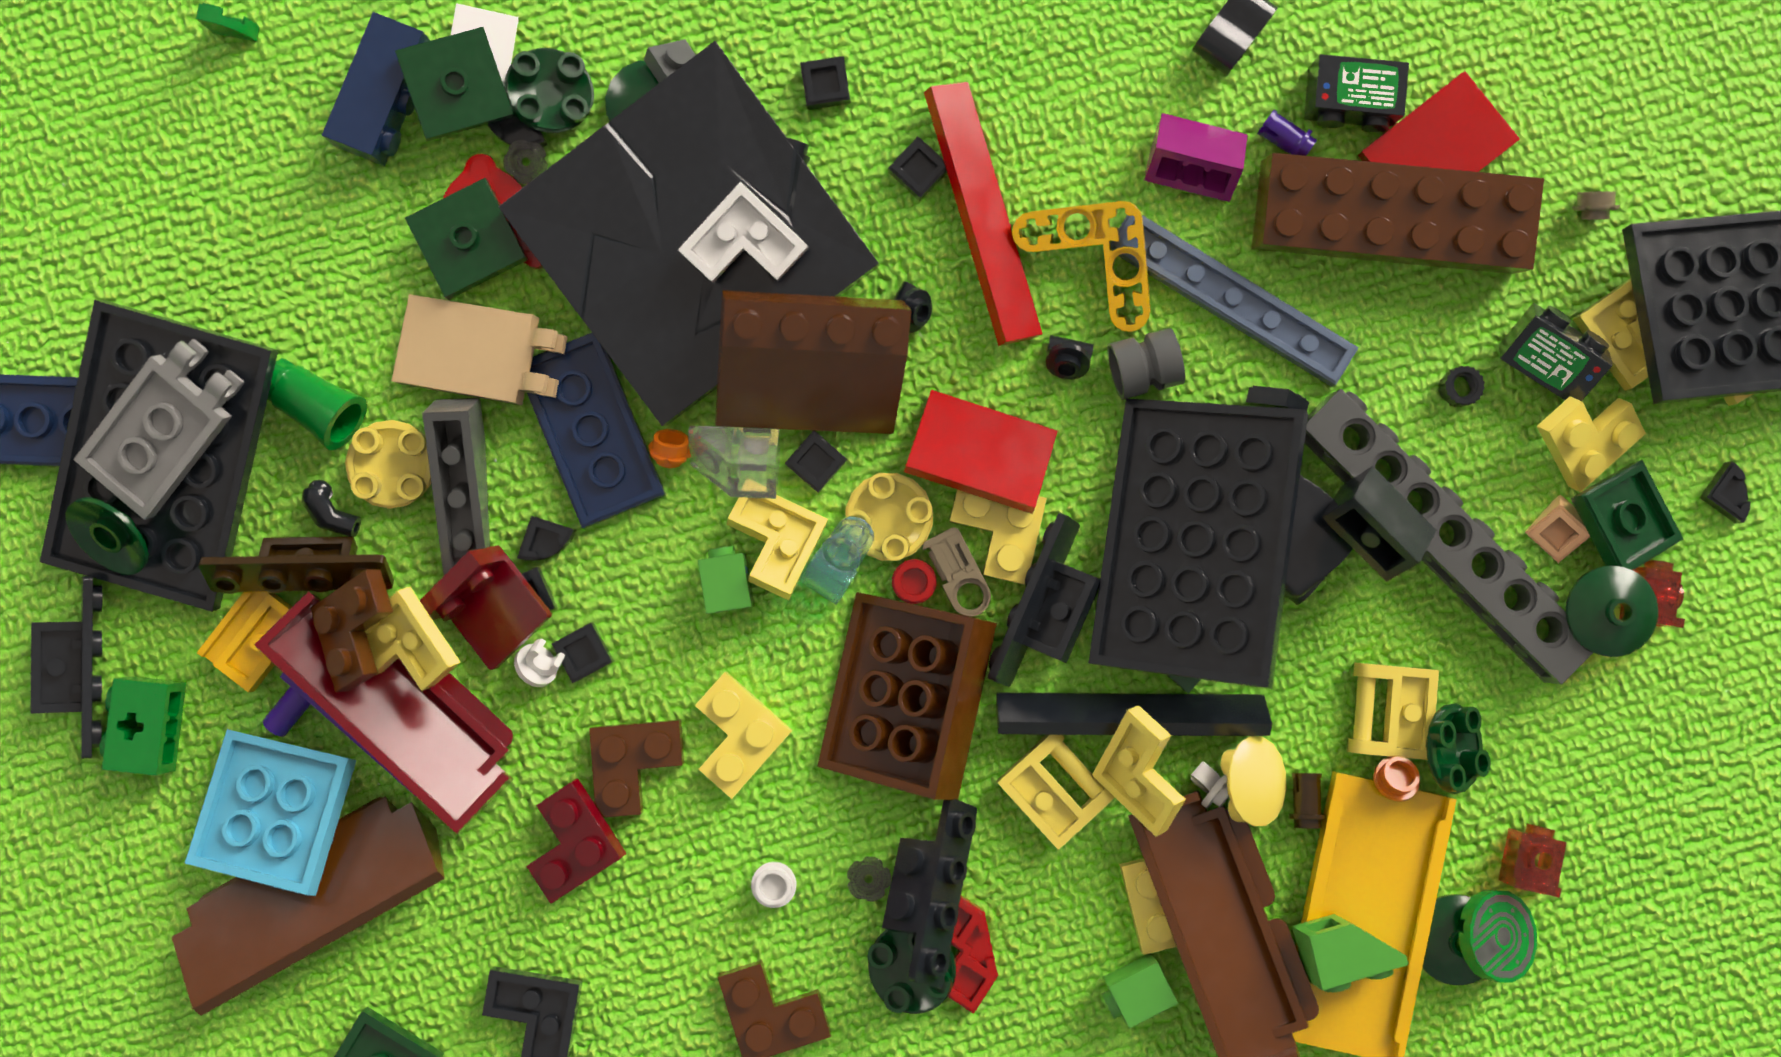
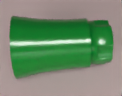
(316, 404)

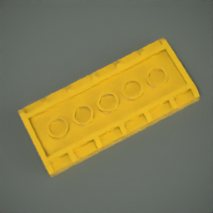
(1382, 872)

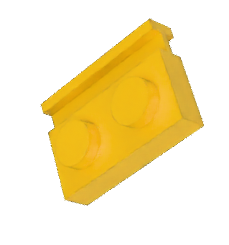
(233, 640)

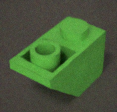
(1342, 953)

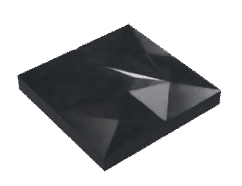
(633, 194)

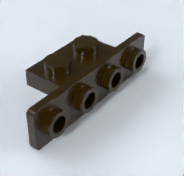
(293, 565)

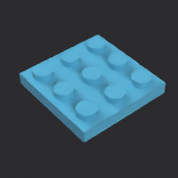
(271, 812)

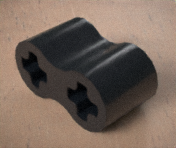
(1233, 32)

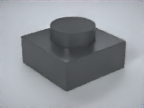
(667, 58)

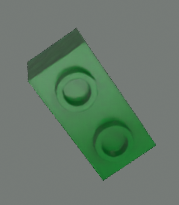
(159, 708)

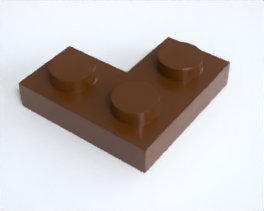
(342, 626)
(619, 755)
(767, 1026)

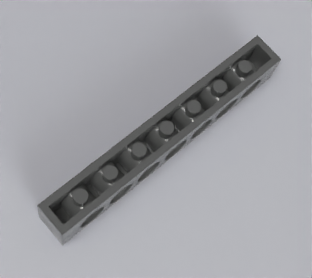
(1549, 659)

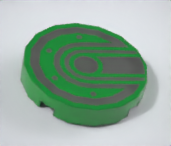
(1498, 936)

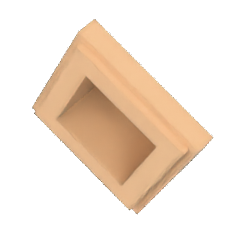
(1558, 529)

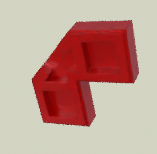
(975, 957)

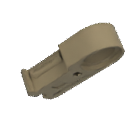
(957, 567)

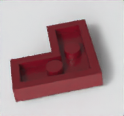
(584, 839)

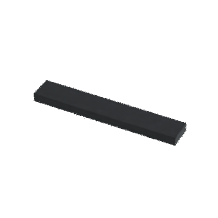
(1104, 712)

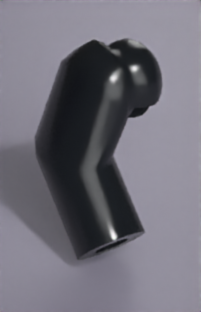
(324, 515)

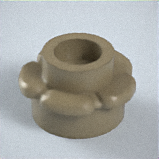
(1596, 204)

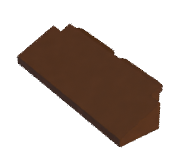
(256, 930)
(1234, 956)

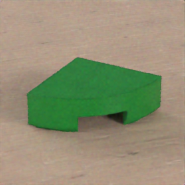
(213, 20)

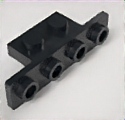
(1050, 607)
(63, 667)
(929, 889)

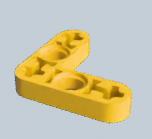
(1099, 234)

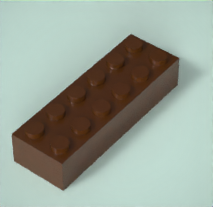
(1397, 213)

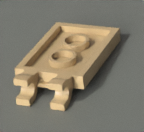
(473, 350)

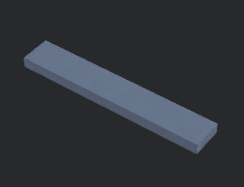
(1240, 302)

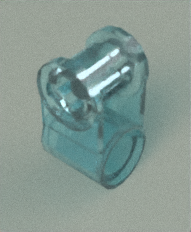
(838, 559)

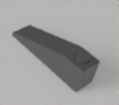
(458, 476)

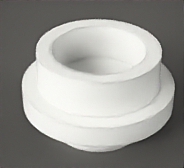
(773, 884)

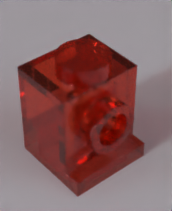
(1667, 590)
(1519, 856)

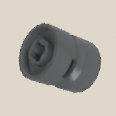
(1147, 363)

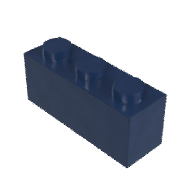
(374, 93)

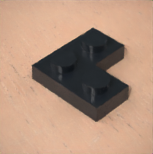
(542, 1002)

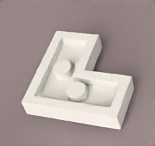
(741, 225)

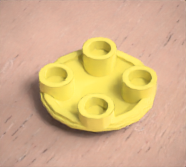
(388, 464)
(896, 512)
(1254, 781)

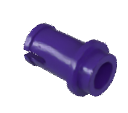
(1287, 135)

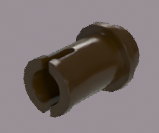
(1307, 800)

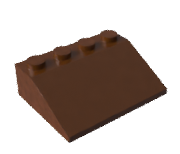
(811, 362)
(907, 696)

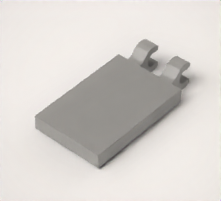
(158, 429)

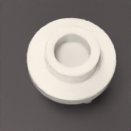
(537, 664)
(1211, 783)

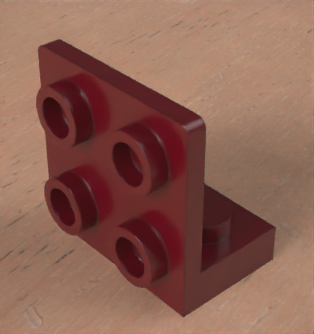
(488, 604)

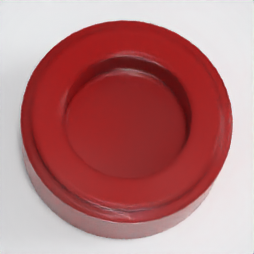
(914, 581)

